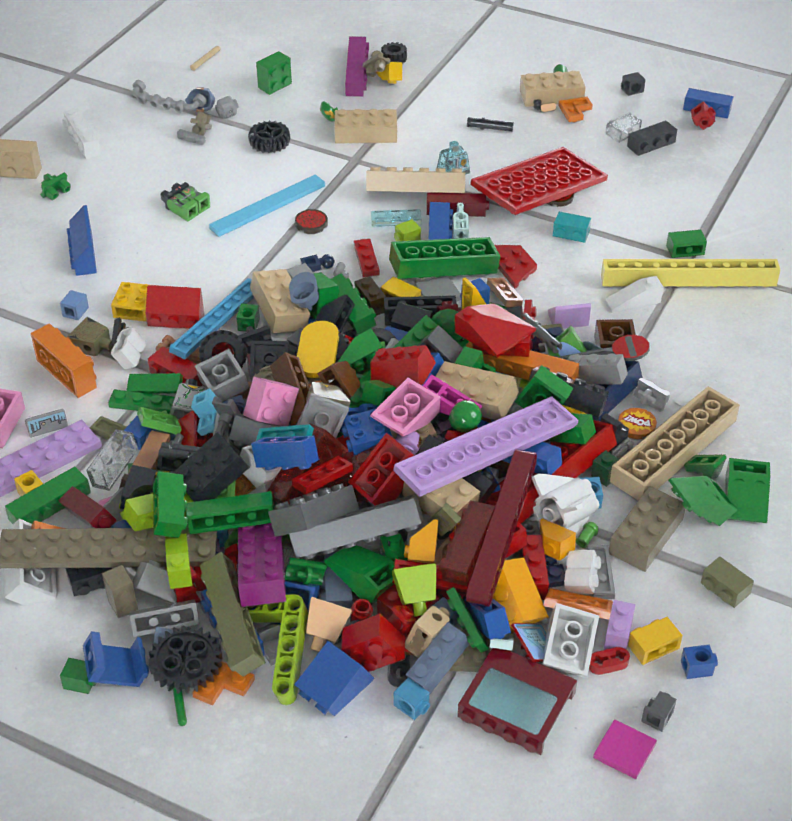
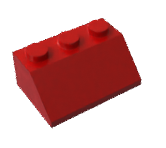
(173, 306)
(400, 363)
(376, 475)

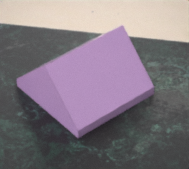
(571, 315)

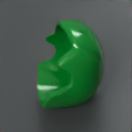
(465, 416)

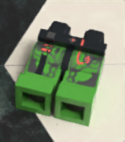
(185, 200)

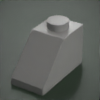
(154, 581)

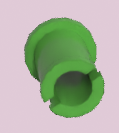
(589, 531)

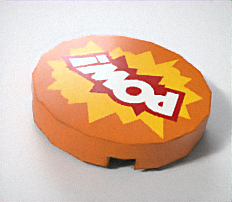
(638, 421)

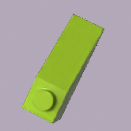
(178, 561)

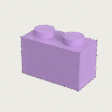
(619, 625)

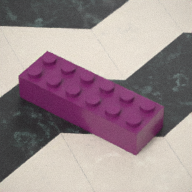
(260, 566)

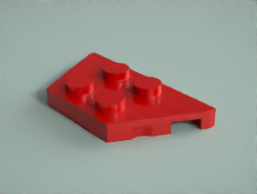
(515, 263)

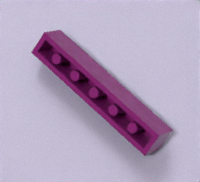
(355, 72)

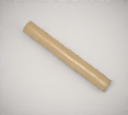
(198, 63)

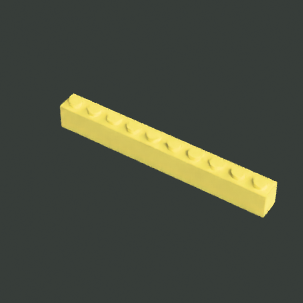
(692, 272)

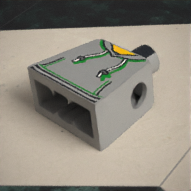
(184, 398)

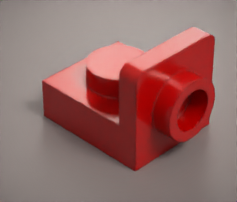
(402, 618)

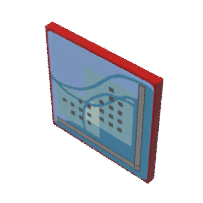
(532, 640)

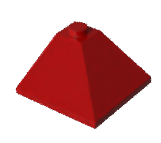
(491, 328)

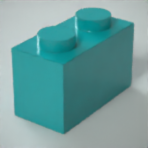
(571, 227)

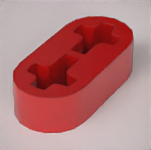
(609, 660)

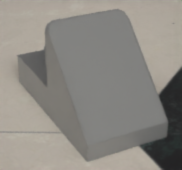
(270, 638)

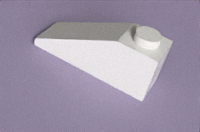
(638, 294)

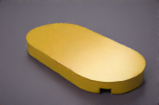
(318, 347)

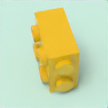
(130, 301)

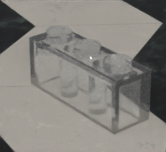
(112, 460)

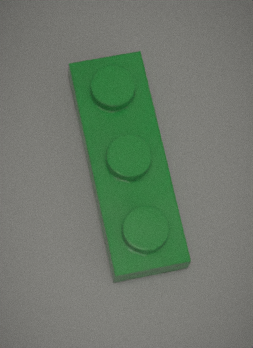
(466, 621)

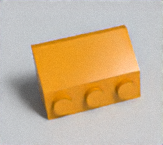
(519, 594)

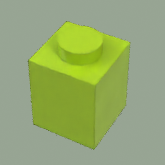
(407, 231)

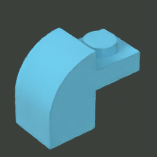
(205, 410)

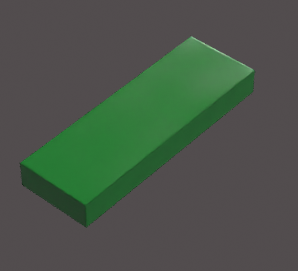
(154, 383)

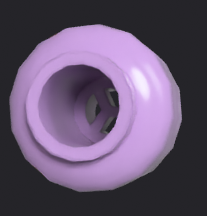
(411, 441)

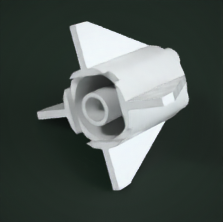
(564, 501)

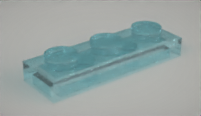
(395, 217)

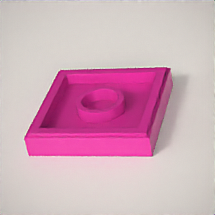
(625, 749)

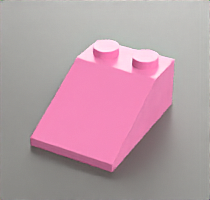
(408, 408)

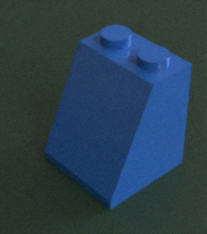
(332, 680)

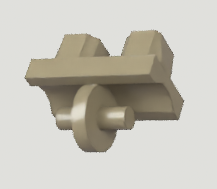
(375, 63)
(201, 123)

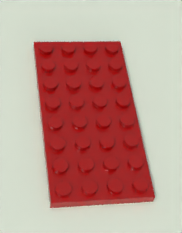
(538, 180)

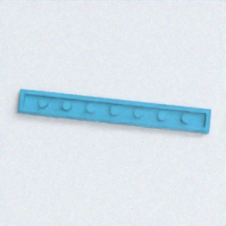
(266, 205)

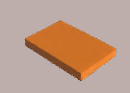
(578, 601)

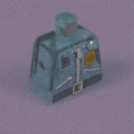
(454, 157)

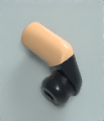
(544, 107)

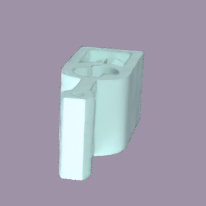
(460, 223)

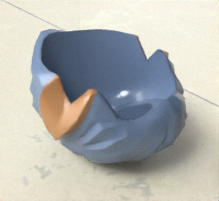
(206, 93)

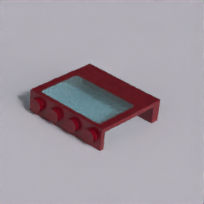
(516, 699)

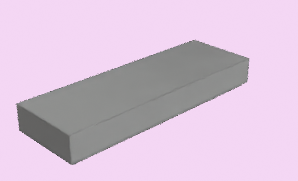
(606, 584)

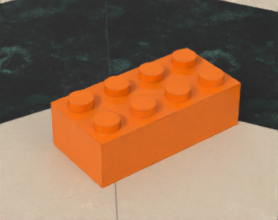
(64, 360)

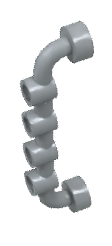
(142, 96)

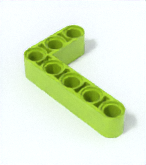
(285, 659)

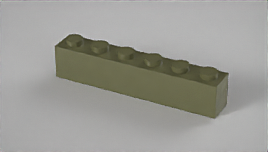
(232, 620)

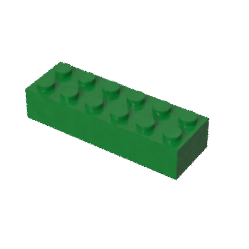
(444, 257)

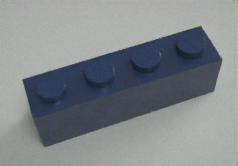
(618, 392)

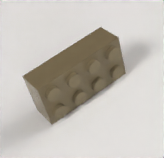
(647, 528)

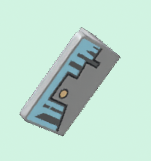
(46, 422)

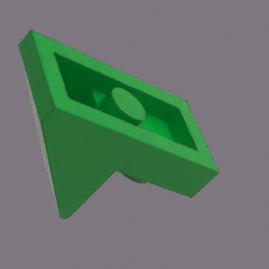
(707, 464)

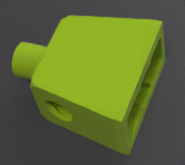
(416, 586)

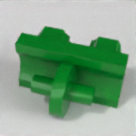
(52, 184)
(305, 571)

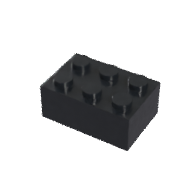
(211, 469)

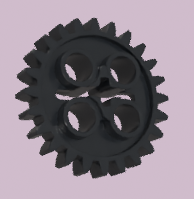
(164, 656)

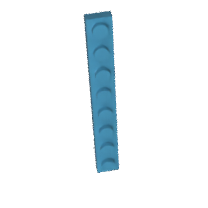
(212, 320)

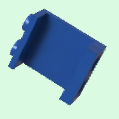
(114, 663)

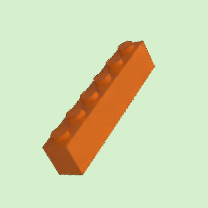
(522, 366)

